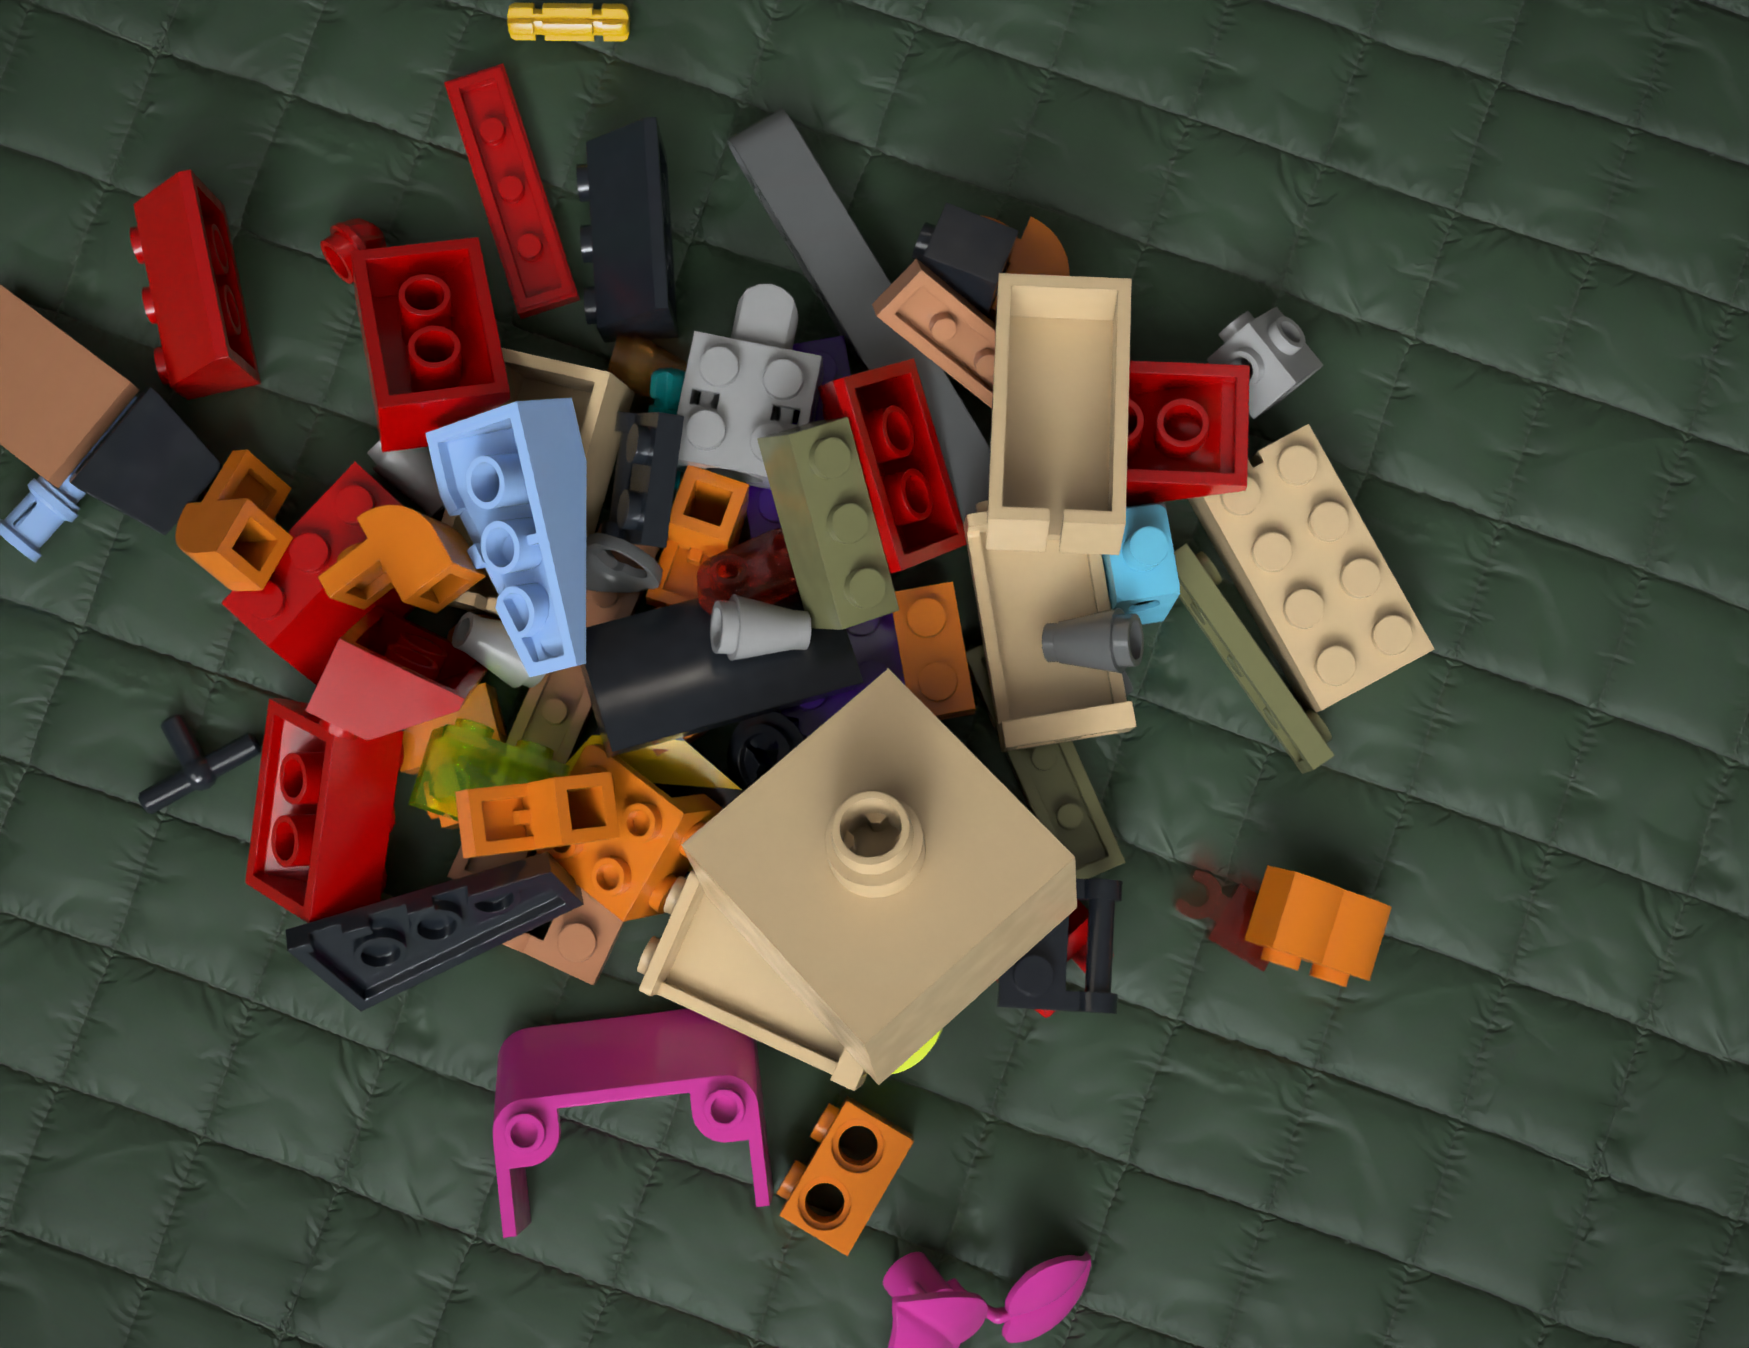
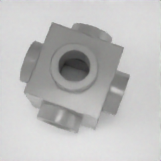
(1275, 353)

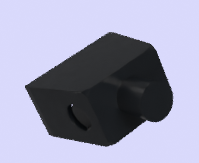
(148, 465)

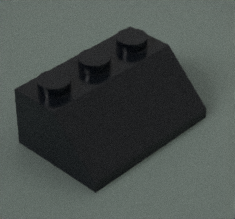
(629, 234)

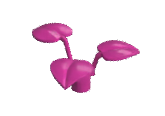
(944, 1314)

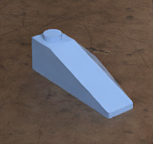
(523, 500)

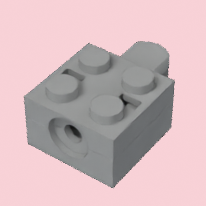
(746, 387)

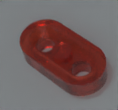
(759, 568)

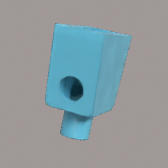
(1145, 565)

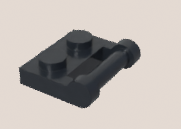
(644, 477)
(1040, 975)

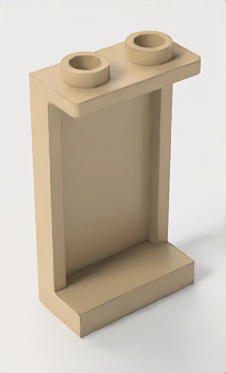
(1015, 599)
(721, 976)

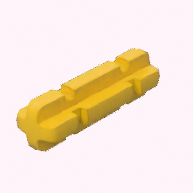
(568, 22)

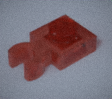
(1229, 915)

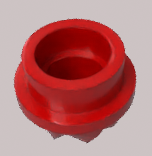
(348, 237)

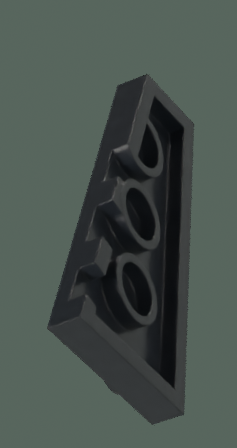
(423, 933)

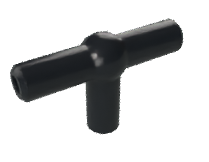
(197, 770)

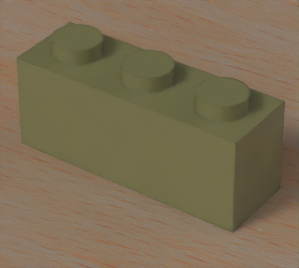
(828, 523)

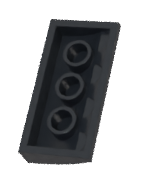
(661, 681)

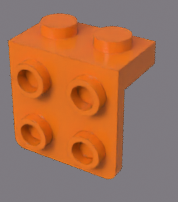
(640, 867)

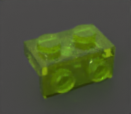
(468, 758)

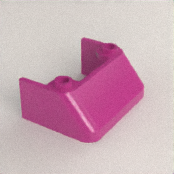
(621, 1062)

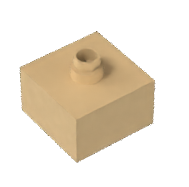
(884, 874)

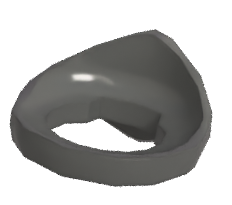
(609, 575)

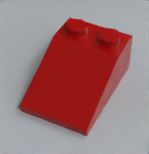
(1186, 430)

